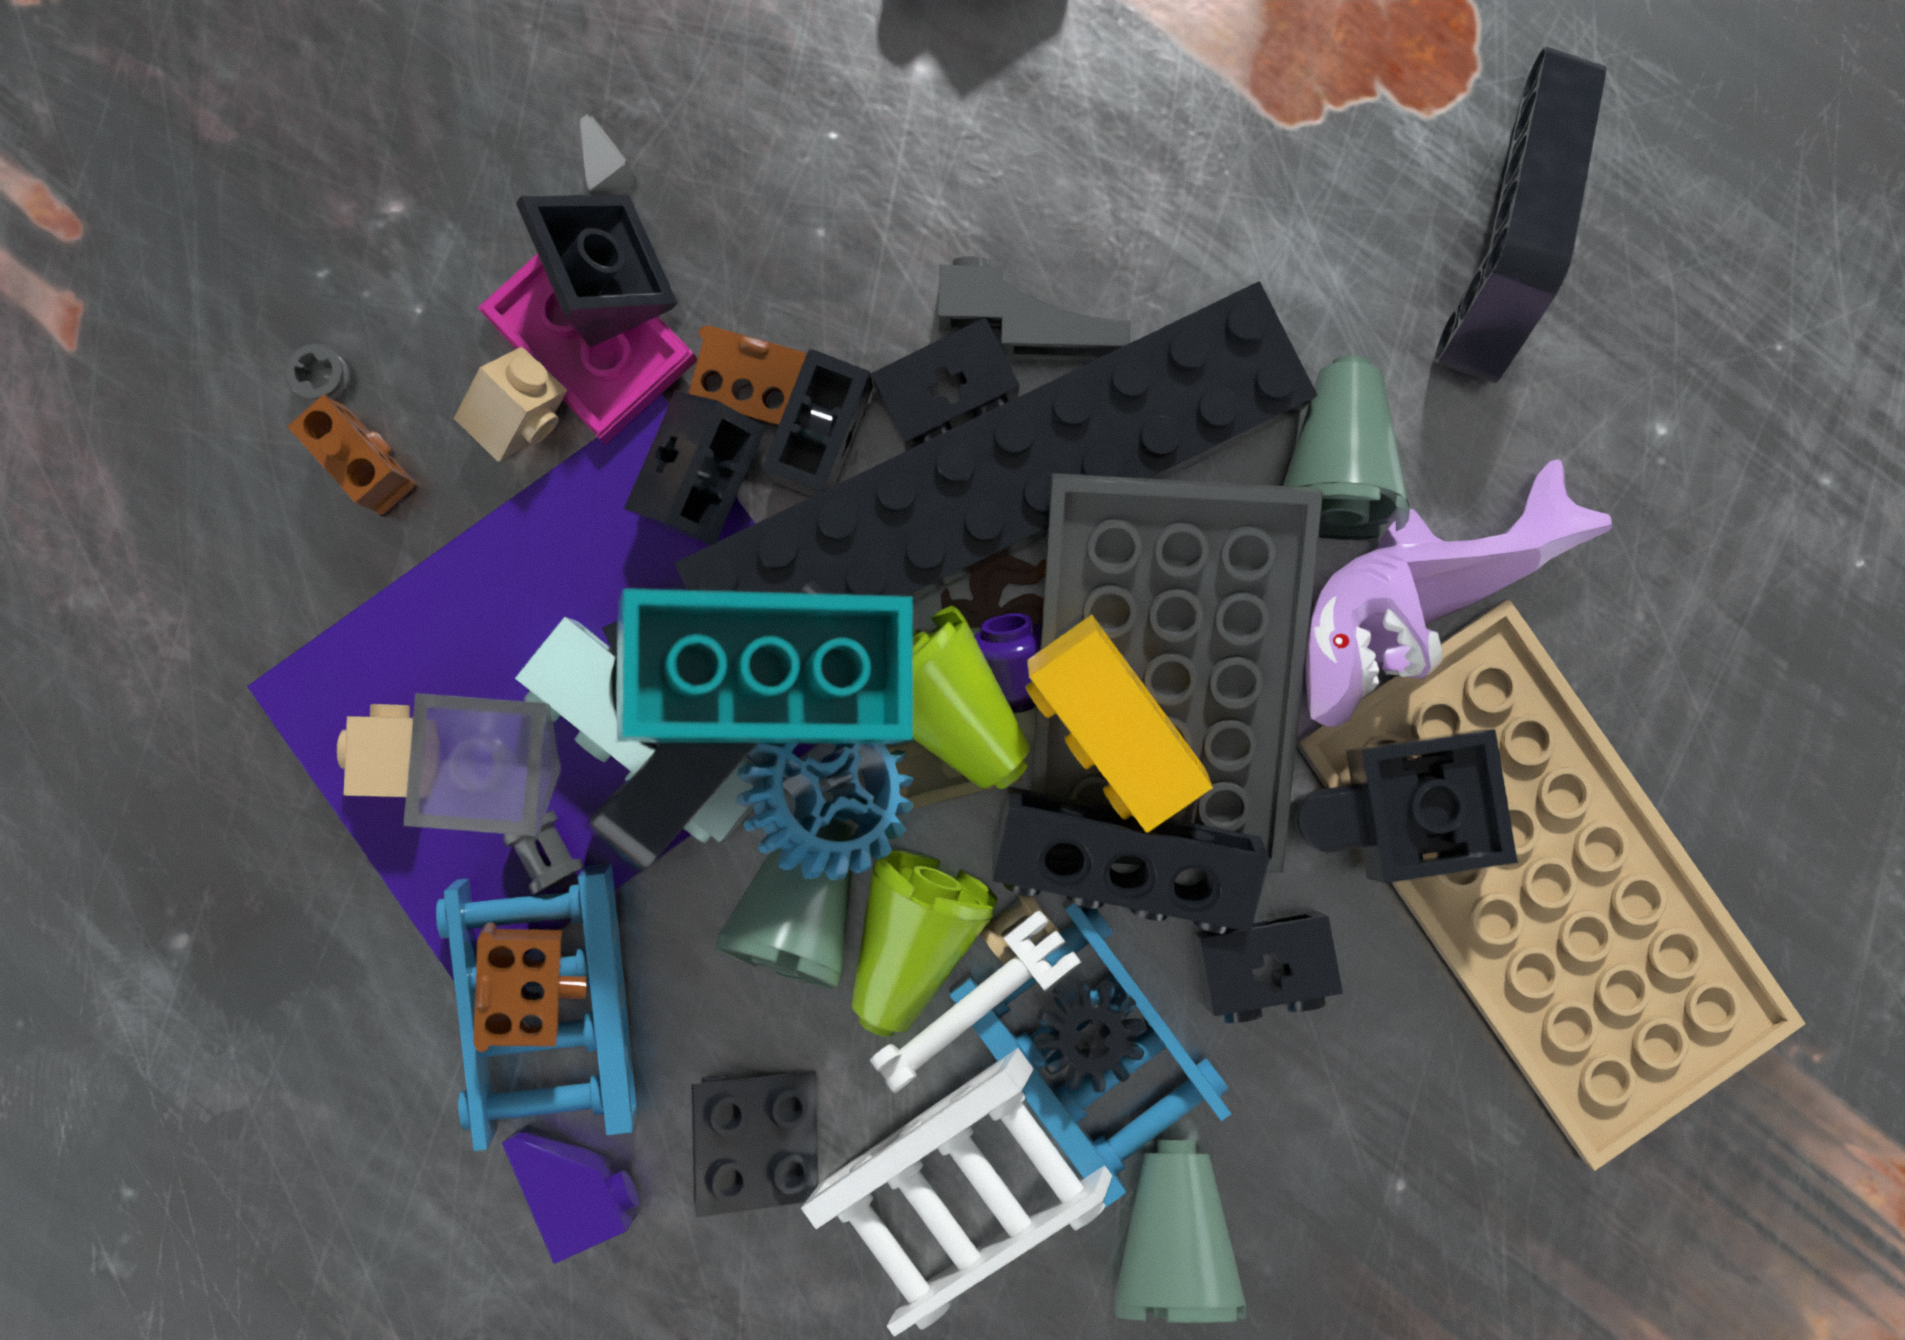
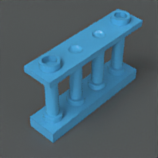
(600, 1031)
(1063, 1107)

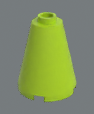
(961, 706)
(913, 937)

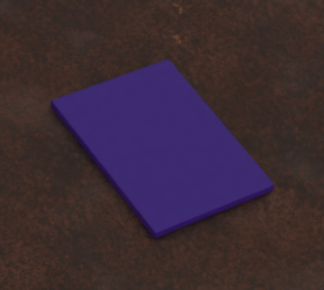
(467, 630)

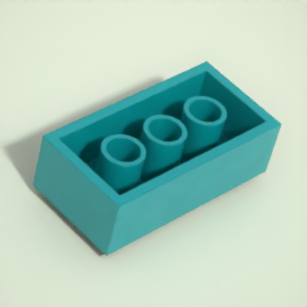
(764, 668)

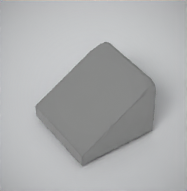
(604, 165)

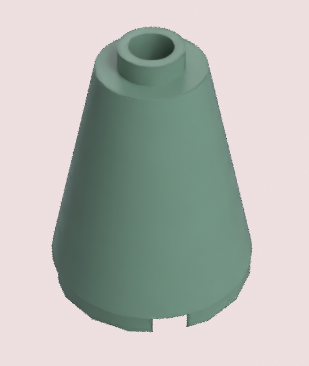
(1351, 453)
(792, 920)
(1178, 1243)

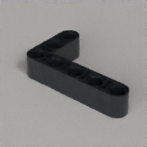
(1533, 220)
(668, 791)

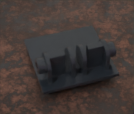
(753, 1142)

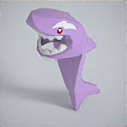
(1379, 602)

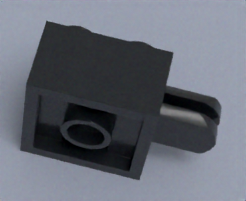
(1405, 808)

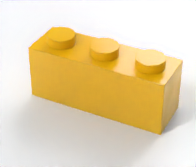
(1116, 725)

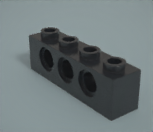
(1220, 901)

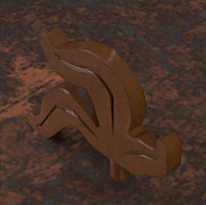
(987, 587)

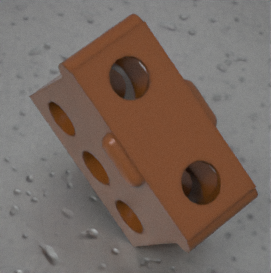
(742, 362)
(352, 455)
(501, 992)

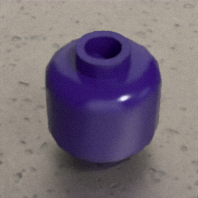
(1007, 645)

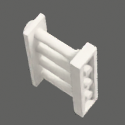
(949, 1130)

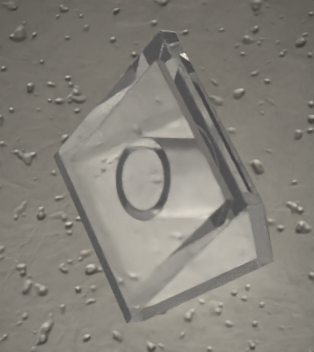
(480, 765)

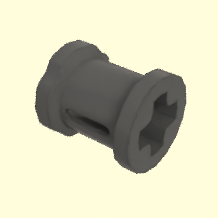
(561, 865)

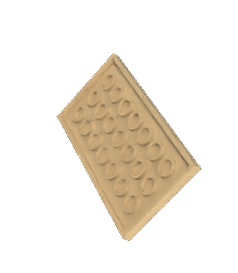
(1604, 941)

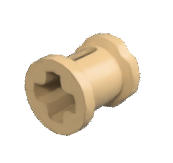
(1010, 920)

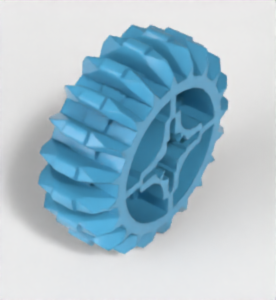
(795, 834)

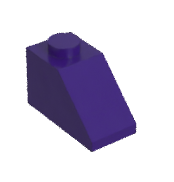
(570, 1191)

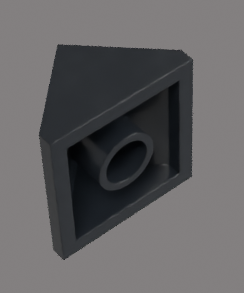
(597, 262)

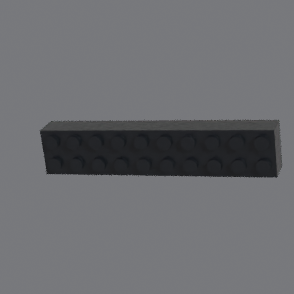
(989, 479)

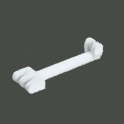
(1030, 960)

